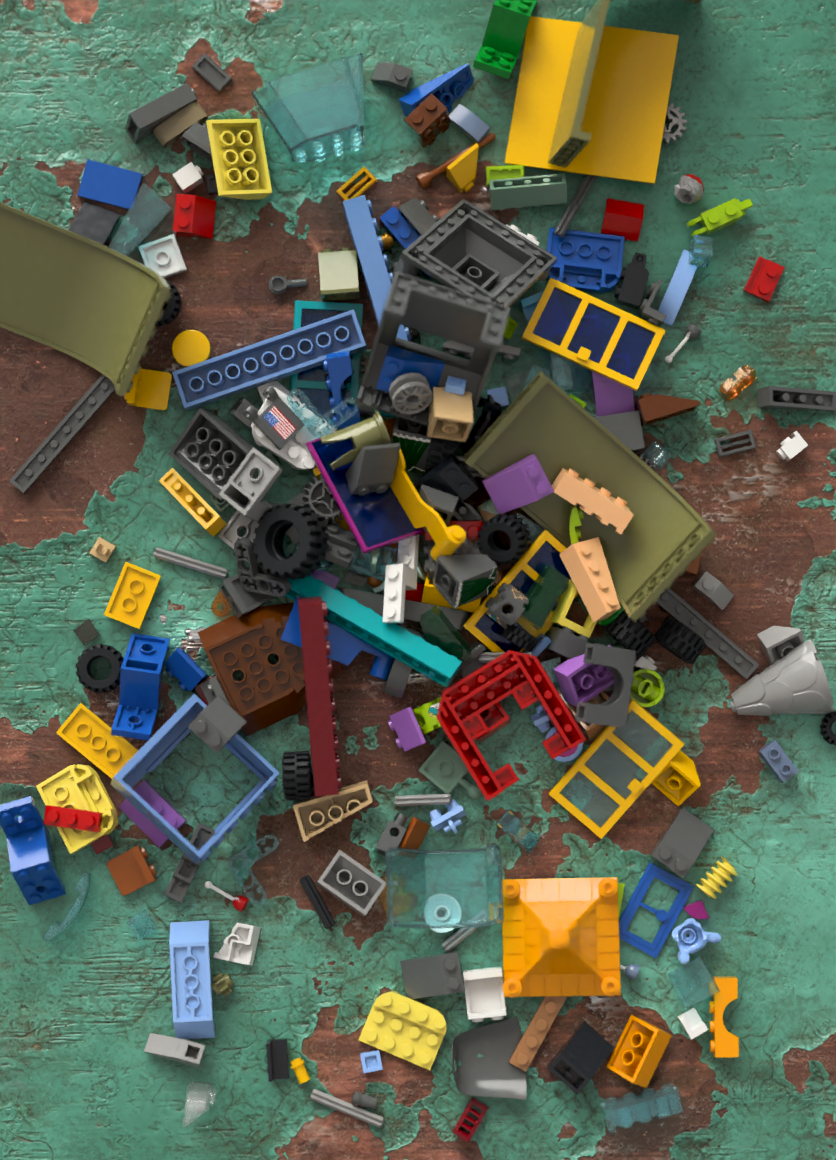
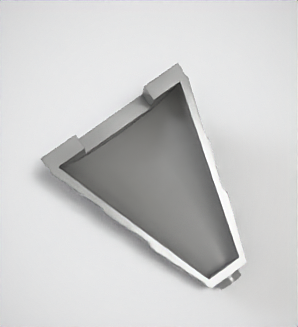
(787, 687)

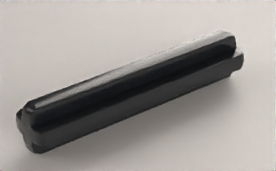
(317, 902)

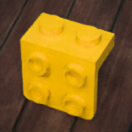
(150, 389)

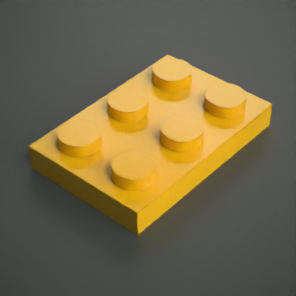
(132, 595)

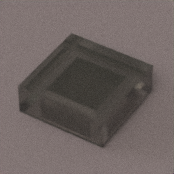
(86, 632)

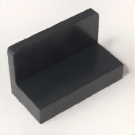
(277, 1059)

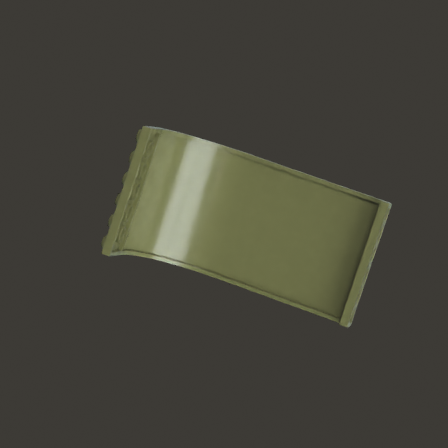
(568, 138)
(77, 295)
(562, 434)

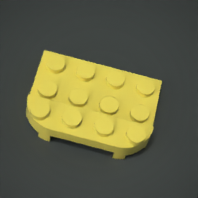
(79, 789)
(404, 1028)

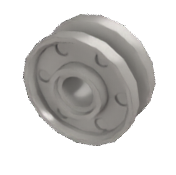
(410, 393)

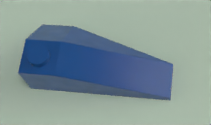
(444, 88)

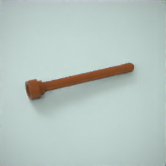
(425, 179)

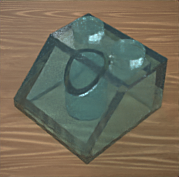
(568, 375)

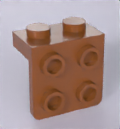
(132, 870)

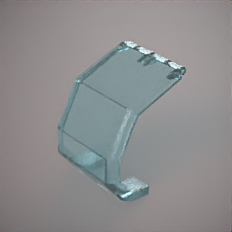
(444, 888)

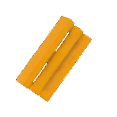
(363, 170)

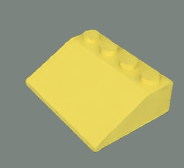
(239, 158)

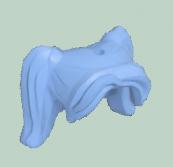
(696, 940)

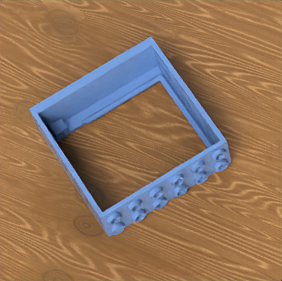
(159, 748)

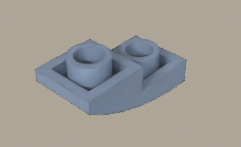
(469, 123)

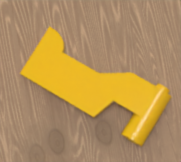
(422, 515)

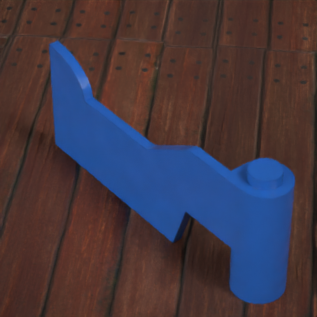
(343, 645)

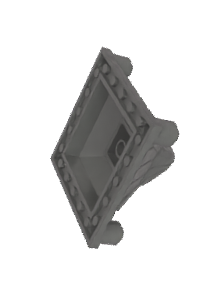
(477, 256)

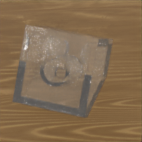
(198, 1100)

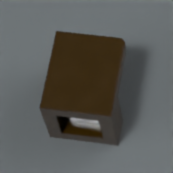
(479, 496)

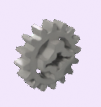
(673, 122)

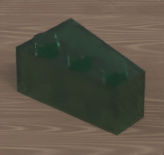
(544, 595)
(443, 634)

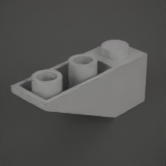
(176, 1049)

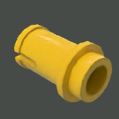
(300, 1070)

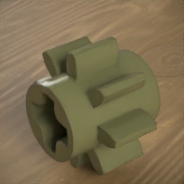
(223, 984)

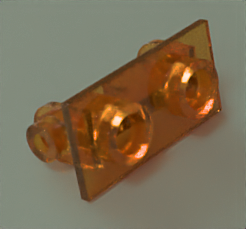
(744, 377)

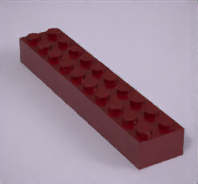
(318, 690)

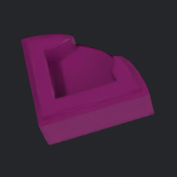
(696, 910)

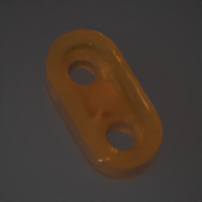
(220, 599)

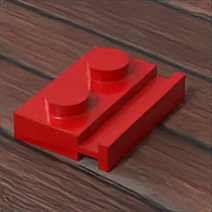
(763, 279)

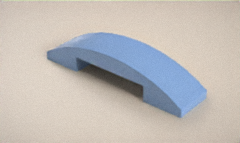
(677, 288)

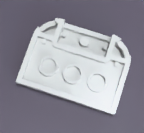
(295, 451)

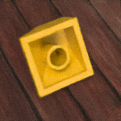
(463, 170)
(678, 779)

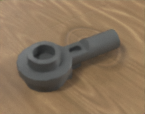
(279, 284)

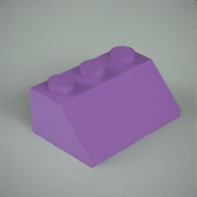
(160, 805)

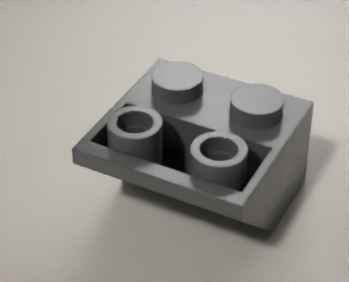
(440, 501)

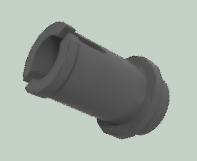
(364, 1100)

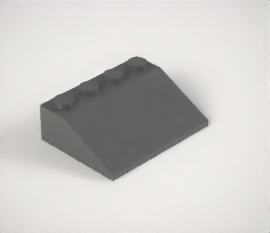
(210, 450)

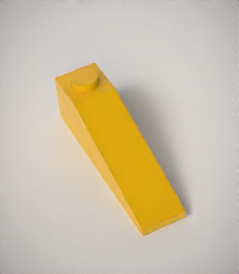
(192, 502)

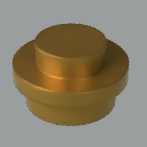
(387, 241)

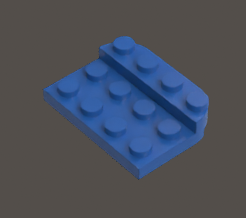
(586, 260)

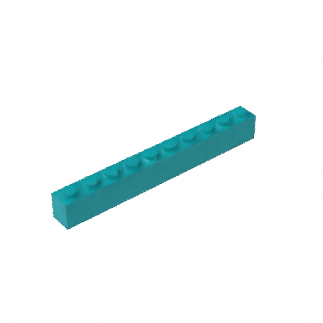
(386, 637)

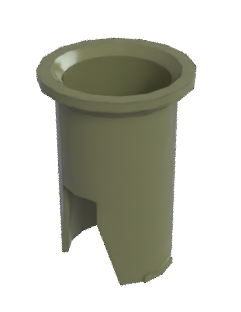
(364, 433)

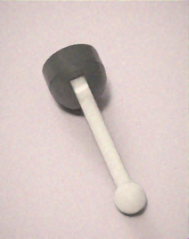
(691, 332)

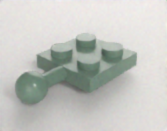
(447, 769)

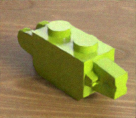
(720, 216)

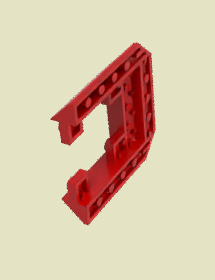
(505, 675)

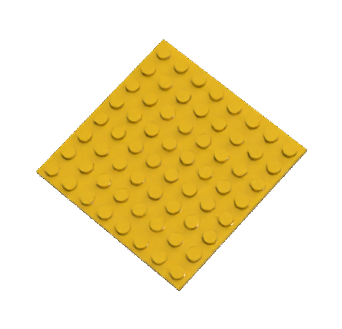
(622, 107)

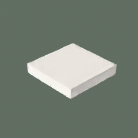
(163, 256)

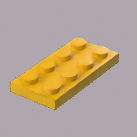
(94, 741)

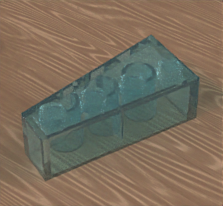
(140, 221)
(641, 1107)

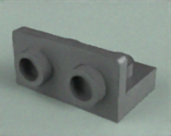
(212, 689)

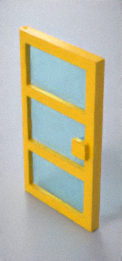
(616, 770)

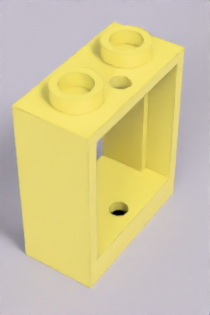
(561, 611)

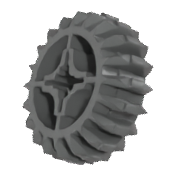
(318, 501)

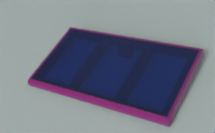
(372, 517)

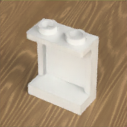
(484, 994)

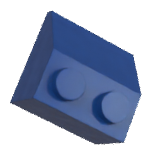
(185, 669)

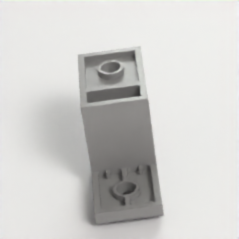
(247, 496)

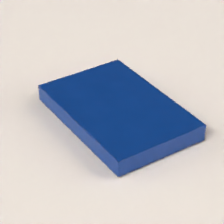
(109, 184)

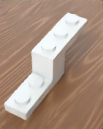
(400, 578)

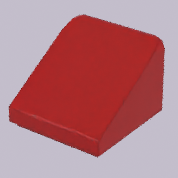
(415, 595)

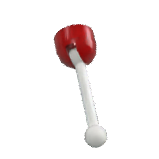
(239, 902)

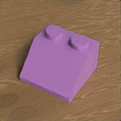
(407, 729)

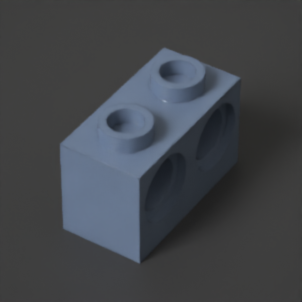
(777, 761)

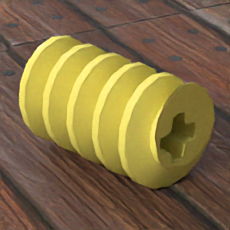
(717, 878)

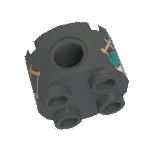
(506, 614)

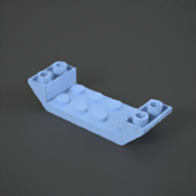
(191, 980)

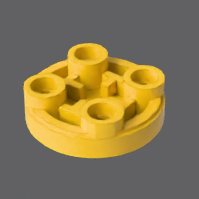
(191, 348)

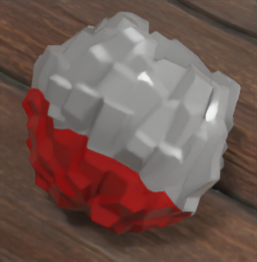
(689, 189)

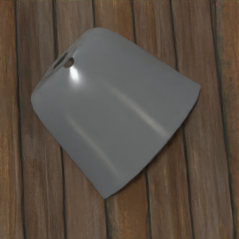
(492, 1073)

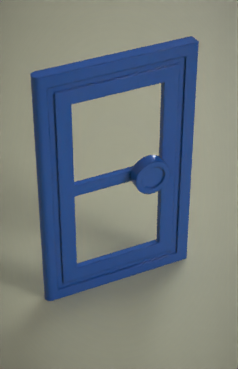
(668, 918)

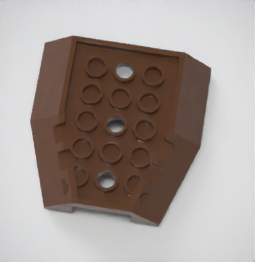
(267, 690)

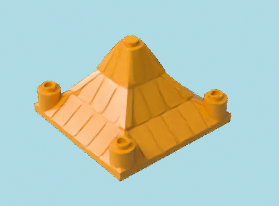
(561, 937)

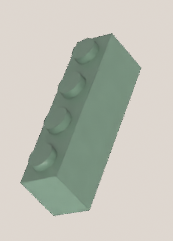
(528, 191)

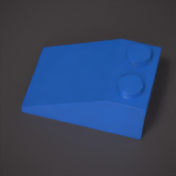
(403, 362)

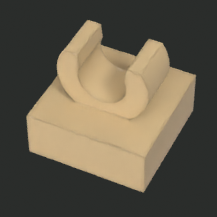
(102, 549)

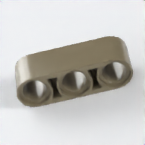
(176, 125)

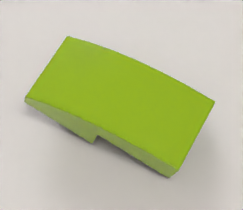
(575, 517)

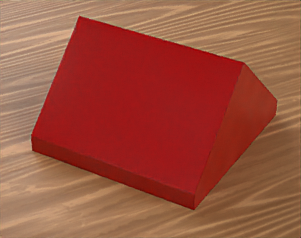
(623, 219)

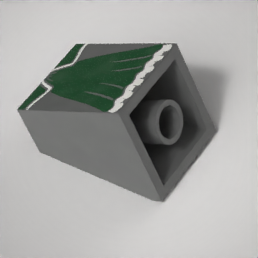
(413, 443)
(464, 577)

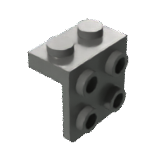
(648, 313)

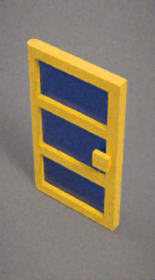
(593, 334)
(522, 575)

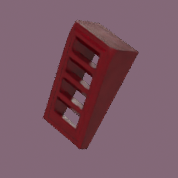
(467, 1137)

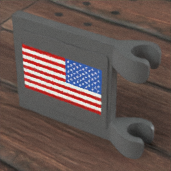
(276, 421)

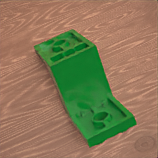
(504, 36)

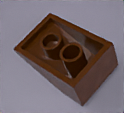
(661, 407)

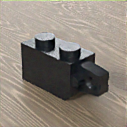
(633, 283)

